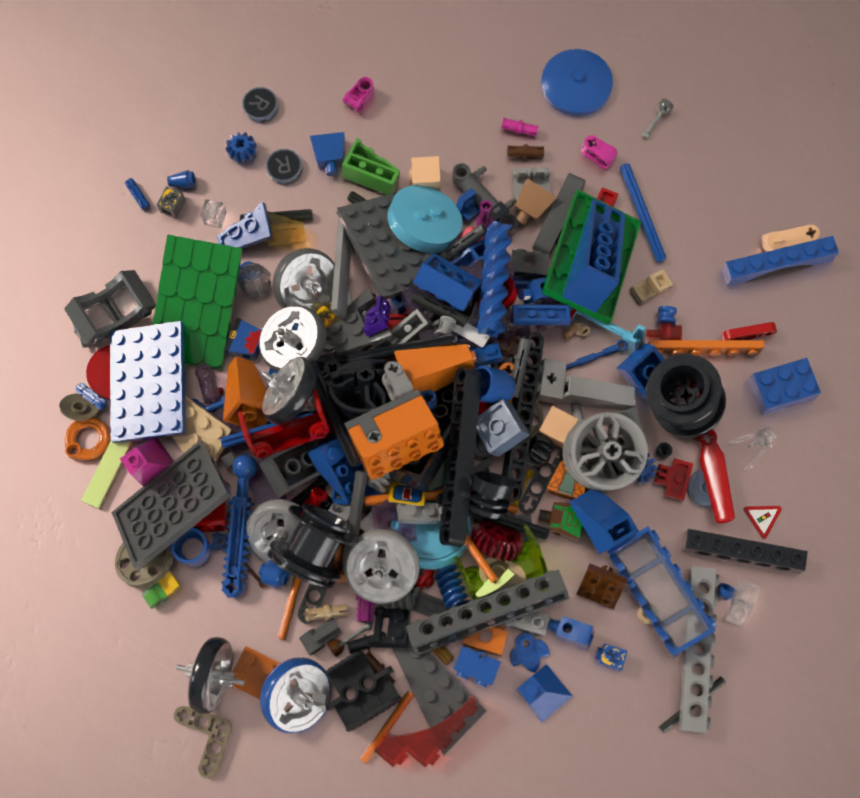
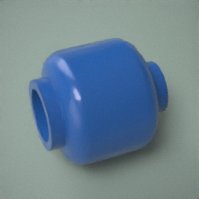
(273, 575)

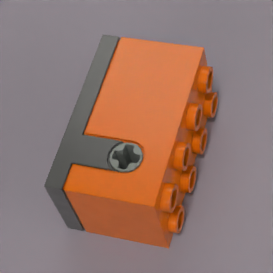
(394, 434)

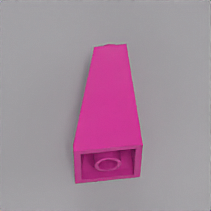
(147, 460)

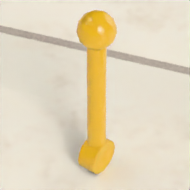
(529, 473)

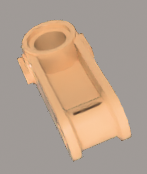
(789, 237)

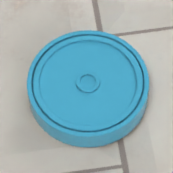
(424, 218)
(428, 547)

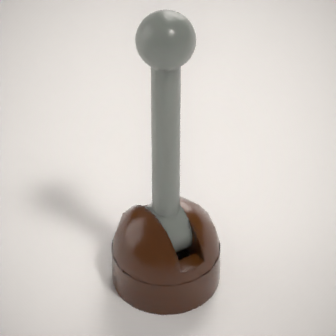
(337, 646)

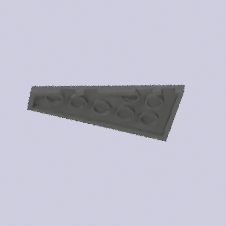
(435, 689)

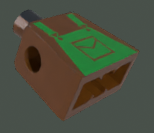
(562, 521)

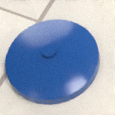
(576, 82)

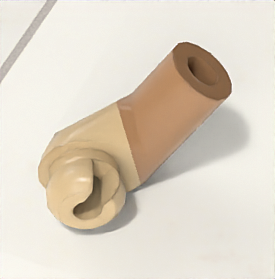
(576, 329)

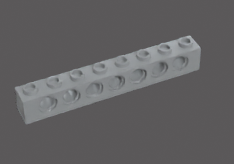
(687, 721)

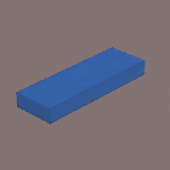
(541, 315)

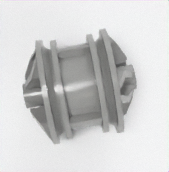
(605, 451)

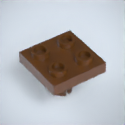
(602, 585)

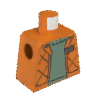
(564, 485)

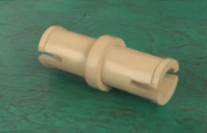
(326, 612)

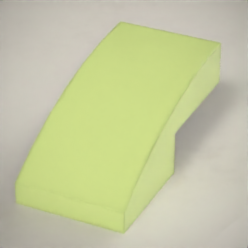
(489, 587)

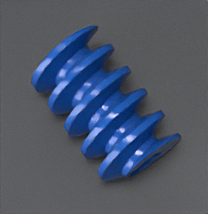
(450, 588)

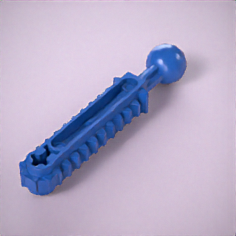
(244, 468)

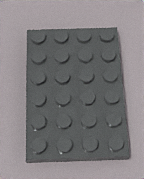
(385, 258)
(170, 504)

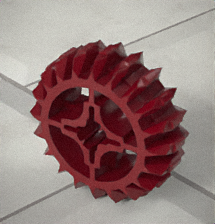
(497, 540)

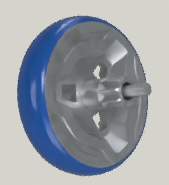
(304, 709)

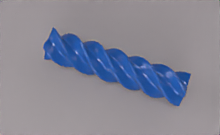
(493, 276)

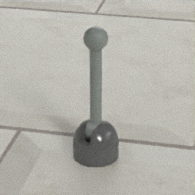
(664, 107)

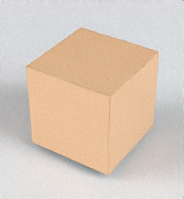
(425, 172)
(557, 426)

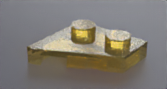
(285, 231)

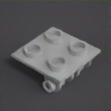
(537, 175)

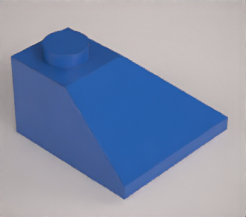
(544, 693)

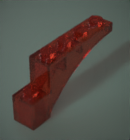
(427, 742)

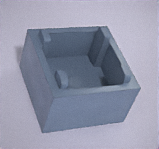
(501, 428)

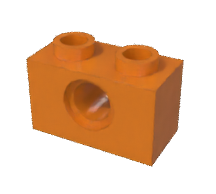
(494, 646)

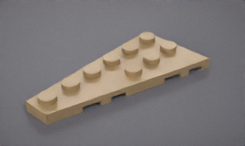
(204, 427)

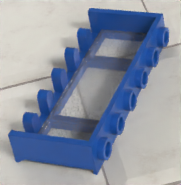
(662, 591)

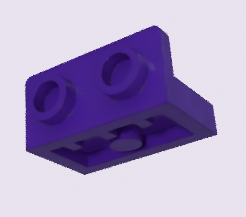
(377, 317)

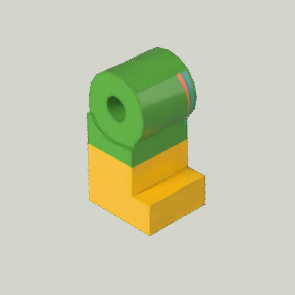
(162, 590)

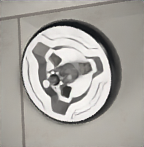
(289, 390)
(210, 675)

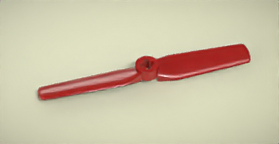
(716, 476)

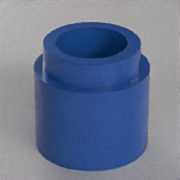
(495, 385)
(178, 547)

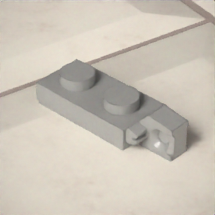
(414, 514)

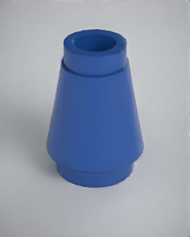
(183, 179)

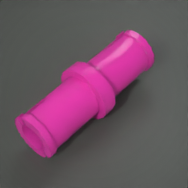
(519, 127)

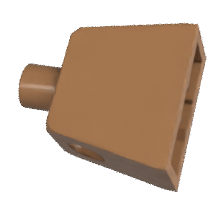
(532, 202)

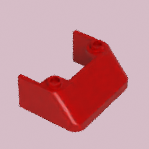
(286, 435)

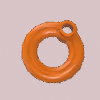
(87, 454)

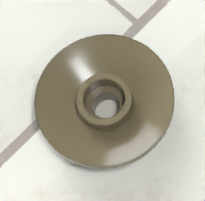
(77, 408)

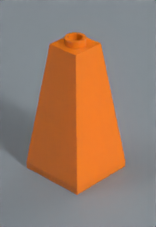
(434, 366)
(244, 393)

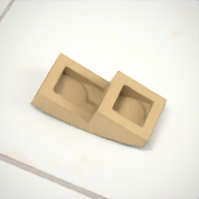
(651, 287)

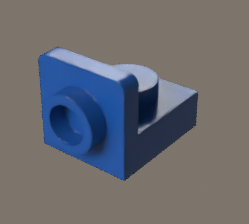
(466, 205)

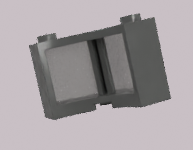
(112, 309)

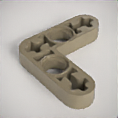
(210, 729)

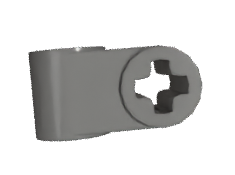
(396, 381)

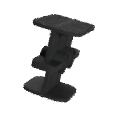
(367, 702)

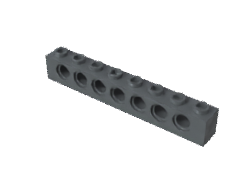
(496, 616)

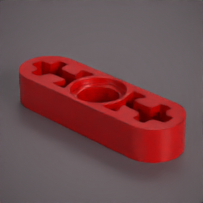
(750, 332)

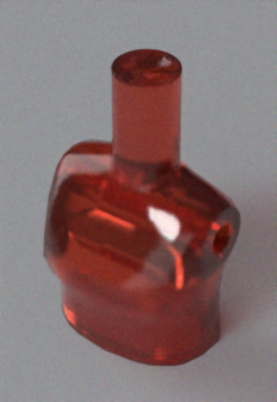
(666, 331)

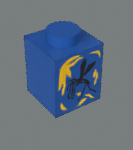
(611, 657)

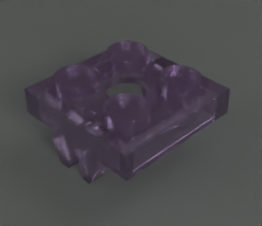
(385, 513)

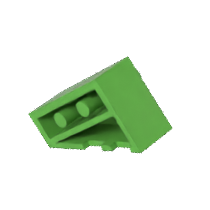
(369, 169)

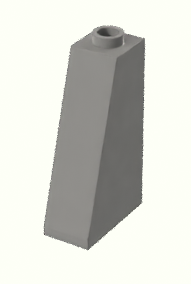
(597, 394)

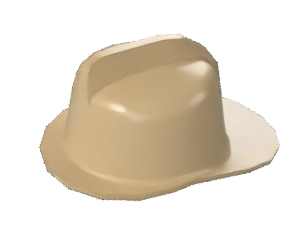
(499, 568)

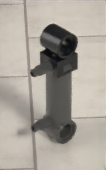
(499, 211)

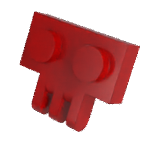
(674, 478)

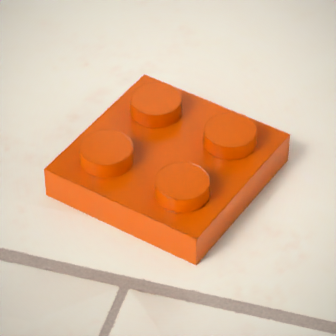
(254, 670)

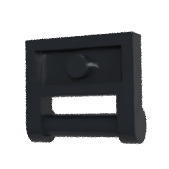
(397, 633)

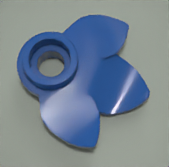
(528, 655)

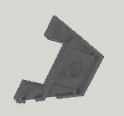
(348, 333)

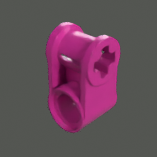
(357, 97)
(599, 152)

